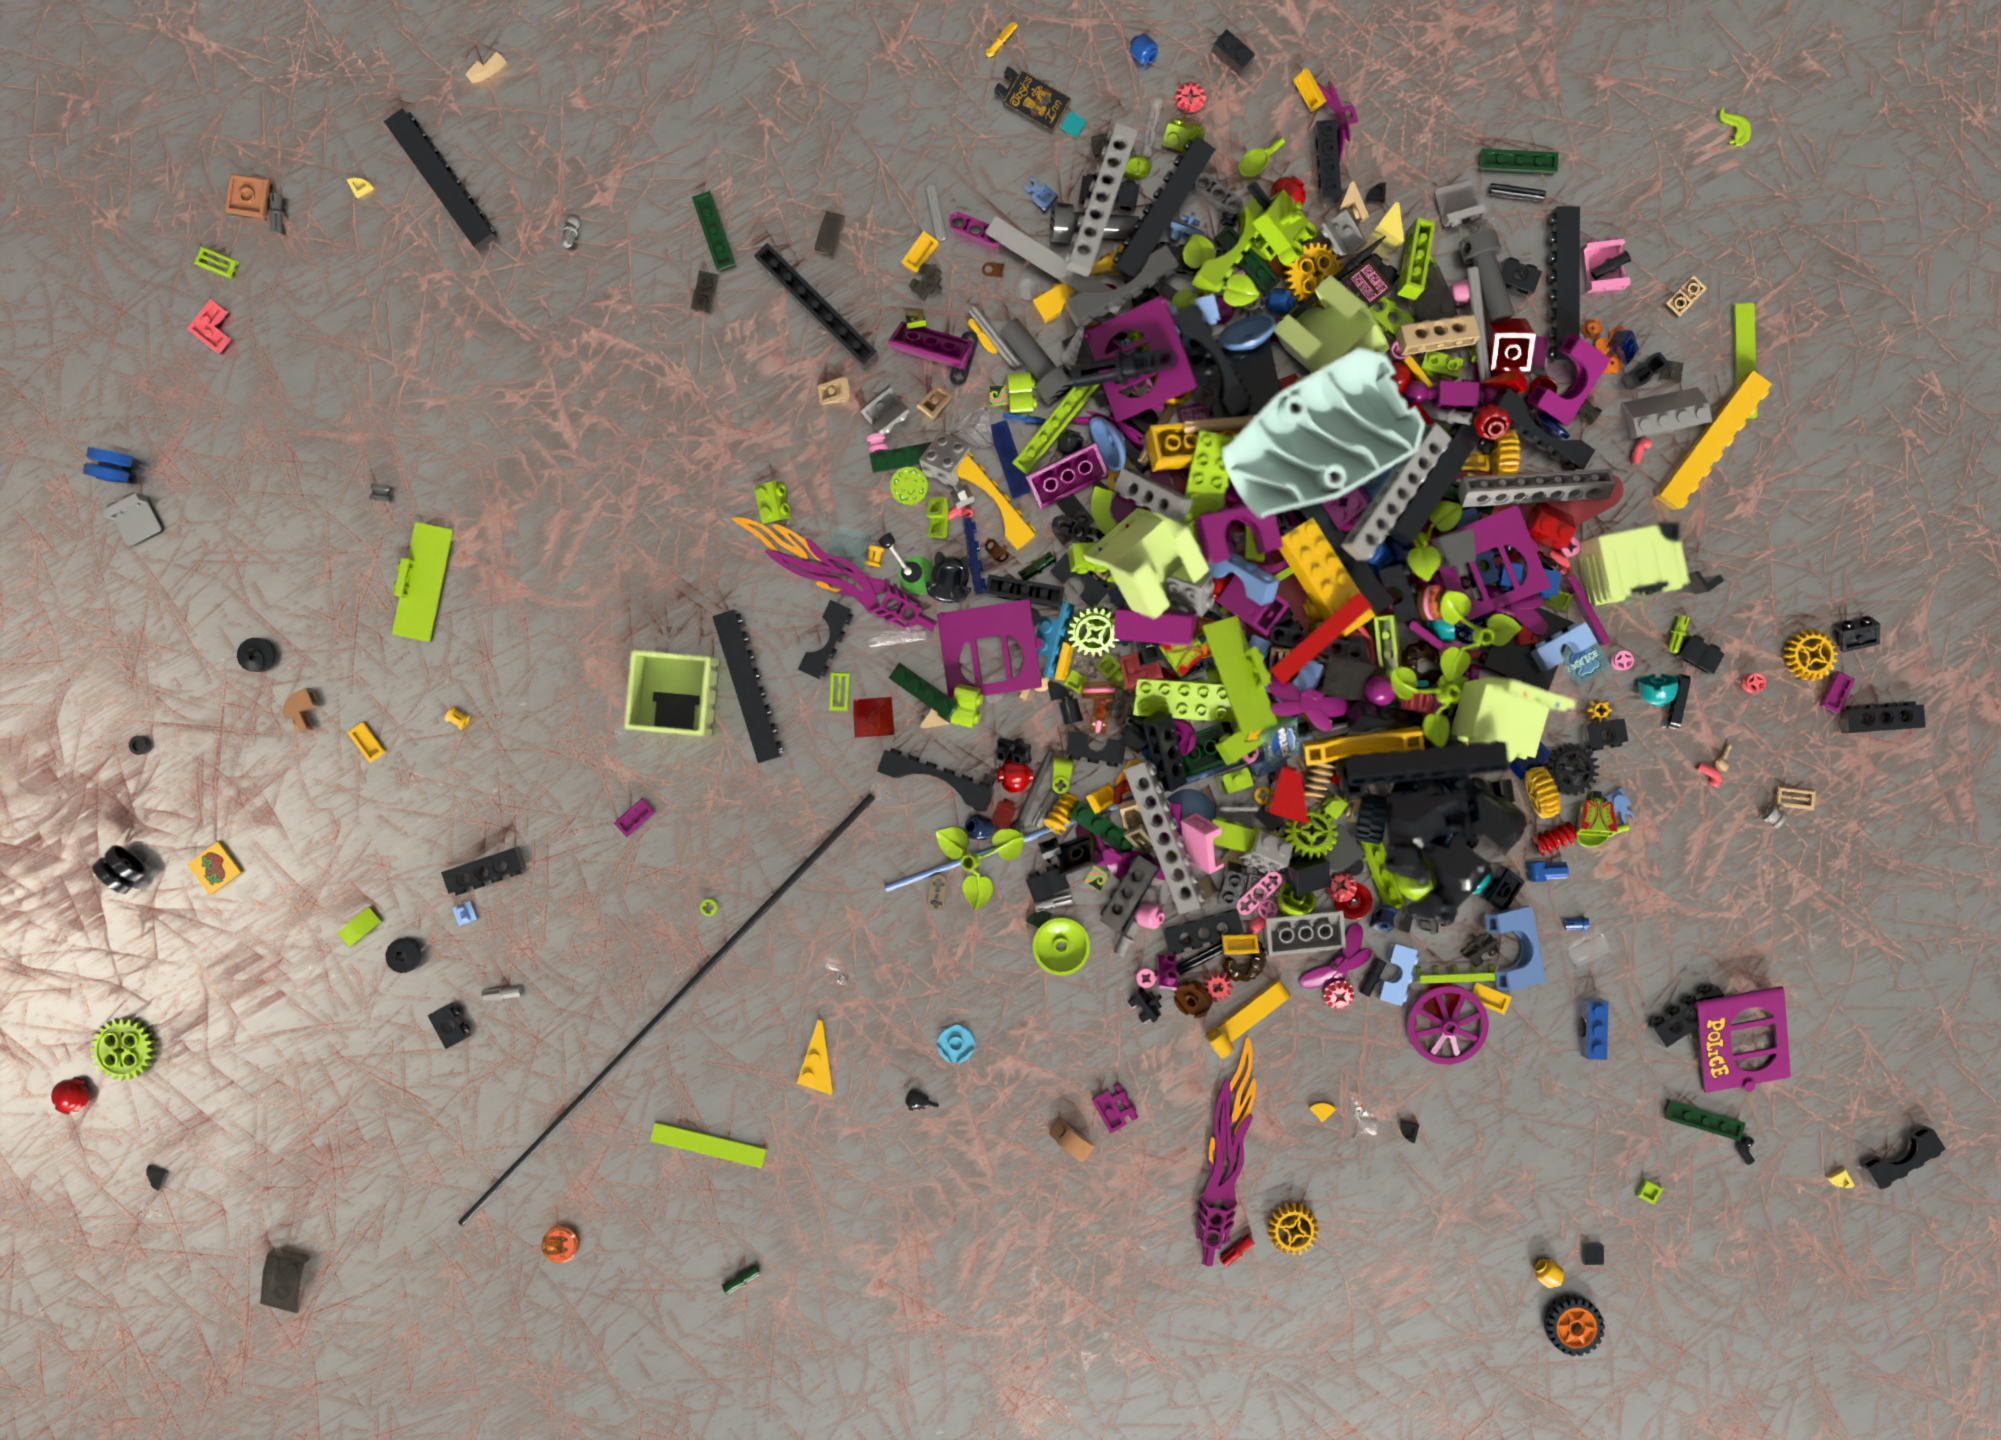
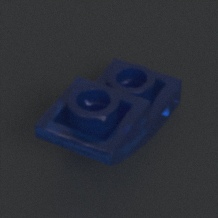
(1520, 766)

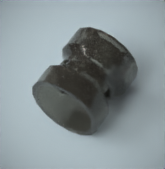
(1588, 412)

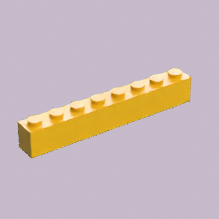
(1713, 440)

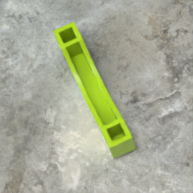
(1213, 271)

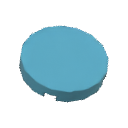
(956, 1043)

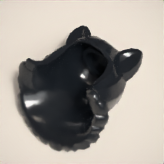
(949, 578)

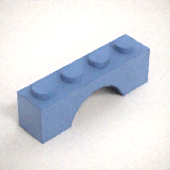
(1259, 585)

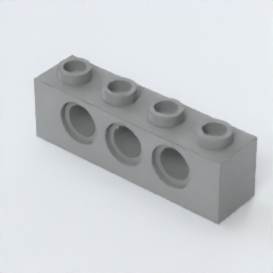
(1178, 503)

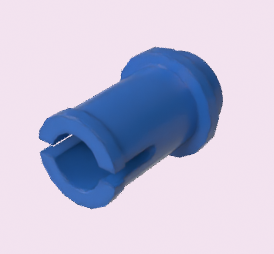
(1576, 923)

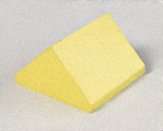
(1391, 228)

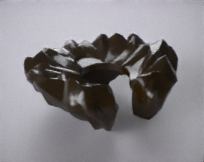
(1417, 651)
(1250, 970)

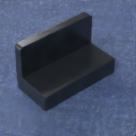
(1700, 584)

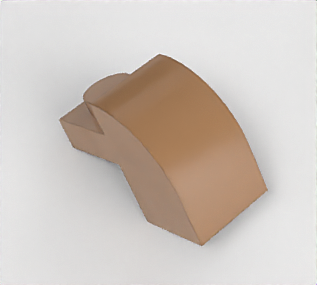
(297, 706)
(1071, 1141)

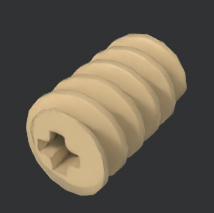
(1317, 781)

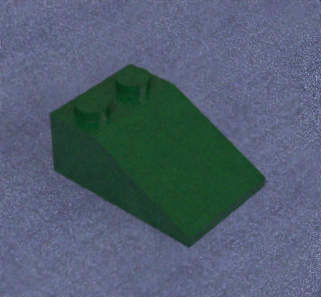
(1204, 752)

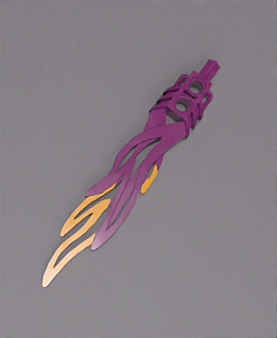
(870, 585)
(1226, 1189)

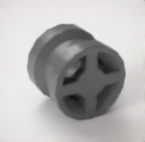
(380, 492)

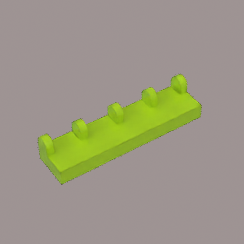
(1384, 880)
(1455, 976)

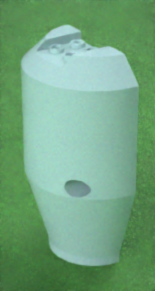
(1341, 426)

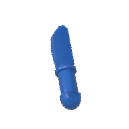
(1029, 419)

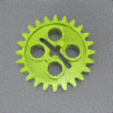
(105, 1048)

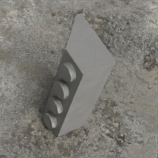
(1666, 413)
(1304, 933)

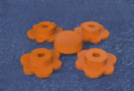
(1600, 343)

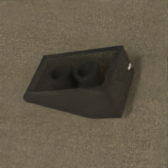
(1435, 300)
(1348, 678)
(284, 1279)

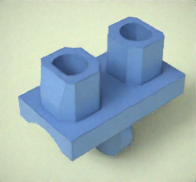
(1178, 228)

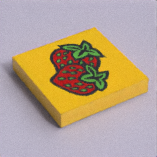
(214, 867)

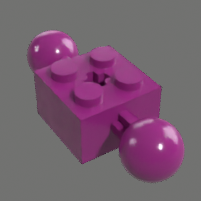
(1450, 394)
(1349, 507)

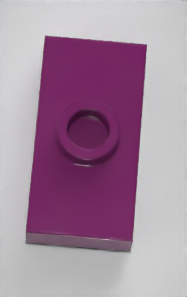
(1837, 692)
(634, 817)

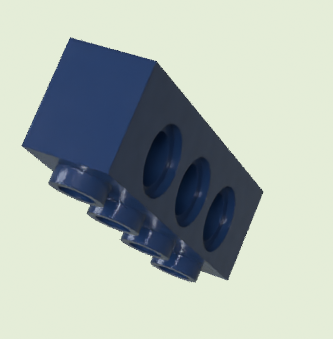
(1491, 572)

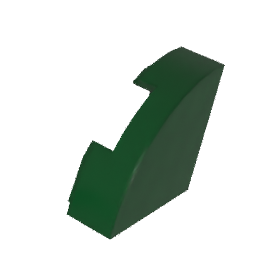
(1039, 918)

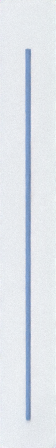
(1044, 831)

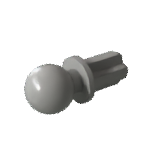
(570, 230)

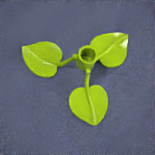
(1239, 287)
(1424, 558)
(1499, 632)
(1434, 726)
(953, 844)

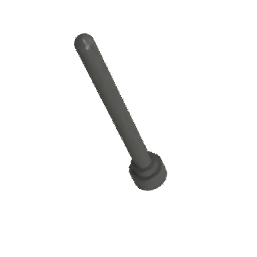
(1018, 824)

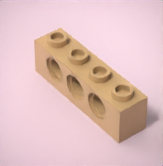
(1410, 343)

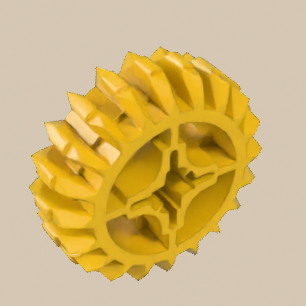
(1505, 454)
(1820, 643)
(1542, 792)
(1289, 1244)

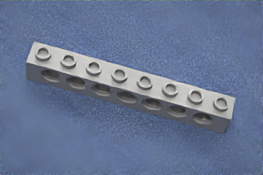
(1125, 138)
(1414, 466)
(1536, 487)
(1162, 847)

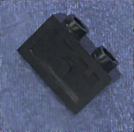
(1858, 633)

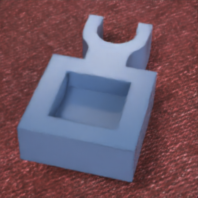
(1042, 195)
(1620, 803)

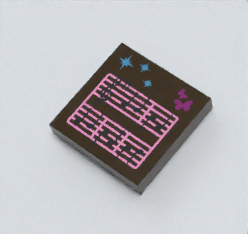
(1367, 283)

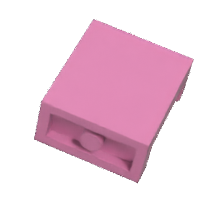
(1596, 253)
(1198, 841)

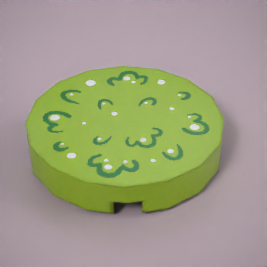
(909, 485)

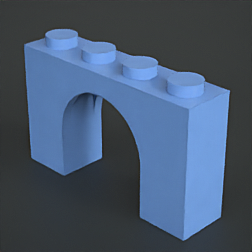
(1308, 676)
(1529, 967)

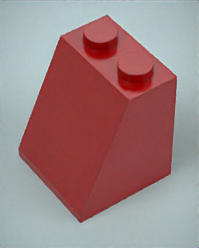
(1510, 344)
(1550, 526)
(1287, 795)

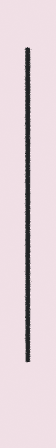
(666, 1010)

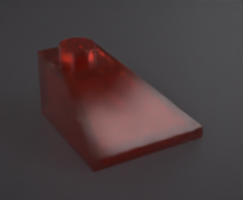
(873, 717)

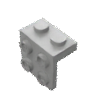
(1458, 204)
(1343, 234)
(884, 411)
(943, 458)
(133, 518)
(1191, 596)
(1243, 814)
(1267, 853)

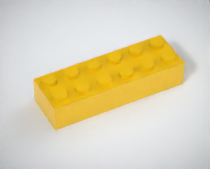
(1173, 448)
(1320, 571)

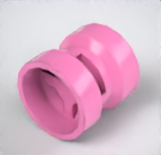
(1392, 353)

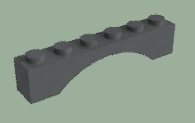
(1088, 305)

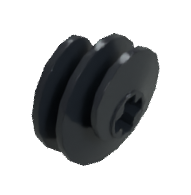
(246, 656)
(398, 947)

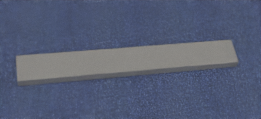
(1044, 258)

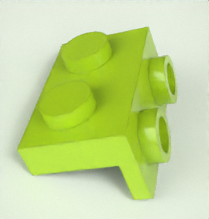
(1178, 133)
(1441, 365)
(772, 501)

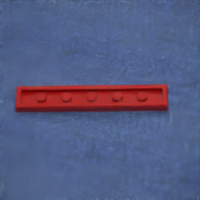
(1320, 638)

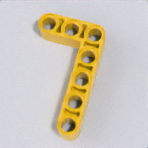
(1245, 1017)

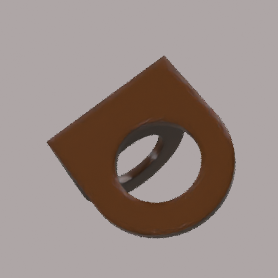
(997, 269)
(996, 551)

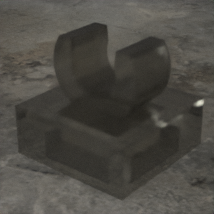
(1672, 372)

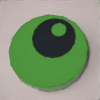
(921, 573)

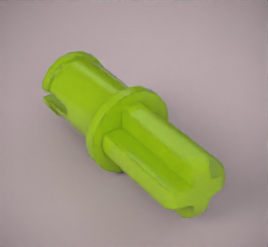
(1678, 633)

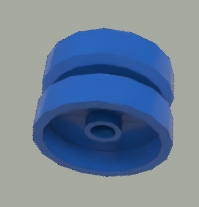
(107, 465)

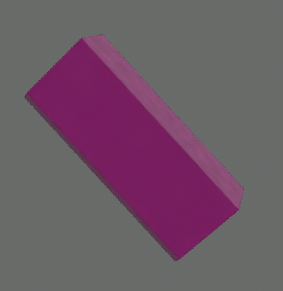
(932, 345)
(1067, 475)
(1169, 628)

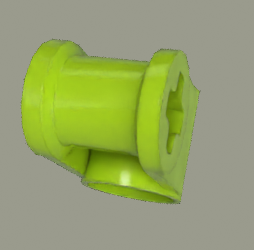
(1061, 771)

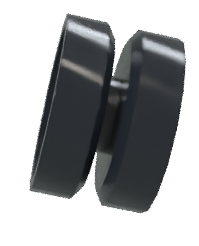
(119, 869)

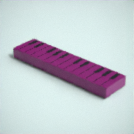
(1586, 609)

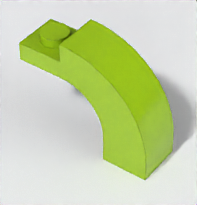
(1100, 509)

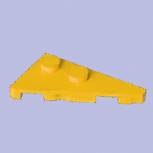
(815, 1069)

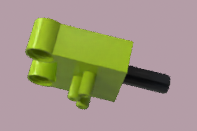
(1282, 224)

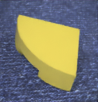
(359, 186)
(1841, 1179)

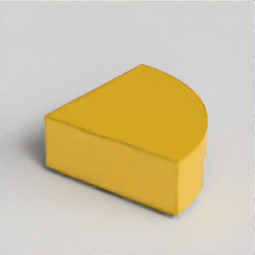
(1322, 1110)

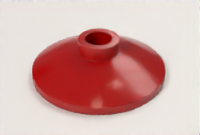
(1363, 907)

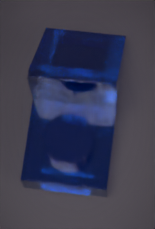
(1625, 344)

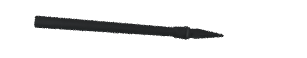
(1347, 269)

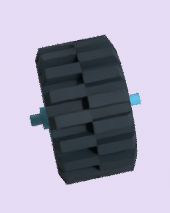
(1371, 819)

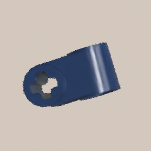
(1383, 919)

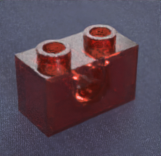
(1004, 813)

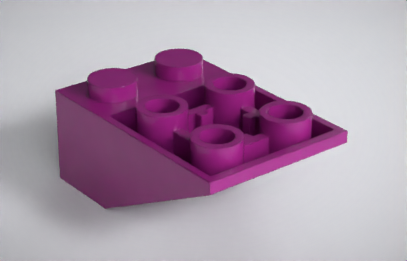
(1259, 617)

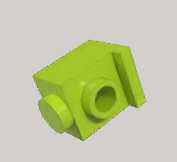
(1259, 247)
(1332, 805)

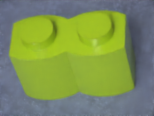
(1020, 393)
(969, 700)

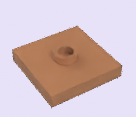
(247, 196)

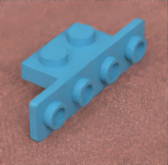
(1053, 634)

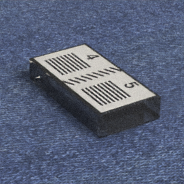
(1253, 878)

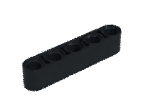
(1343, 653)

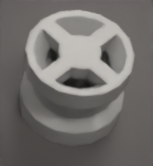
(1774, 816)

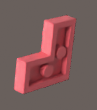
(205, 326)
(1133, 669)

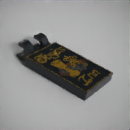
(1033, 99)

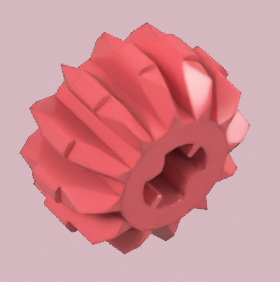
(1418, 703)
(1216, 979)

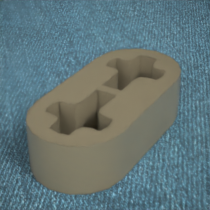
(932, 891)

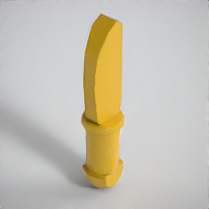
(1005, 33)
(987, 344)

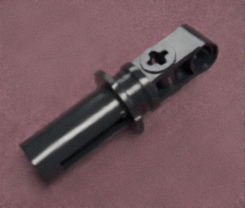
(1127, 366)

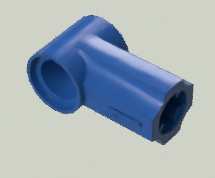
(1541, 871)

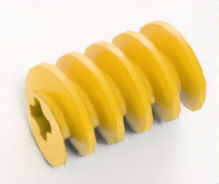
(1060, 812)

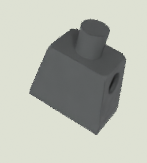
(1456, 550)

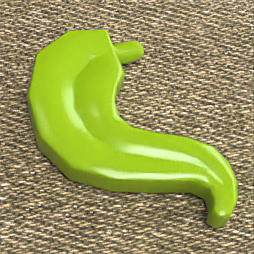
(1741, 125)

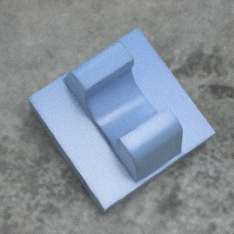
(465, 913)

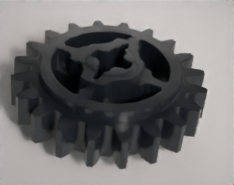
(1573, 762)

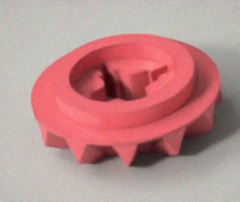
(1184, 103)
(1341, 895)
(1339, 987)

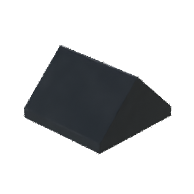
(1079, 854)
(1308, 875)
(1503, 888)

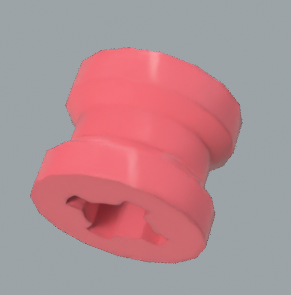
(1758, 682)

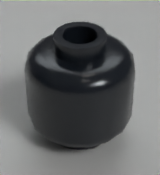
(1069, 442)

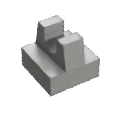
(961, 495)

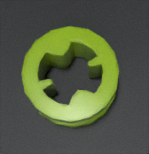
(713, 911)

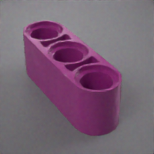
(968, 223)

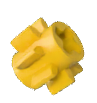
(1598, 715)

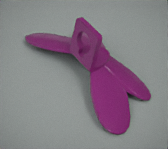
(1334, 103)
(1129, 432)
(1520, 610)
(1309, 701)
(1115, 860)
(1347, 960)

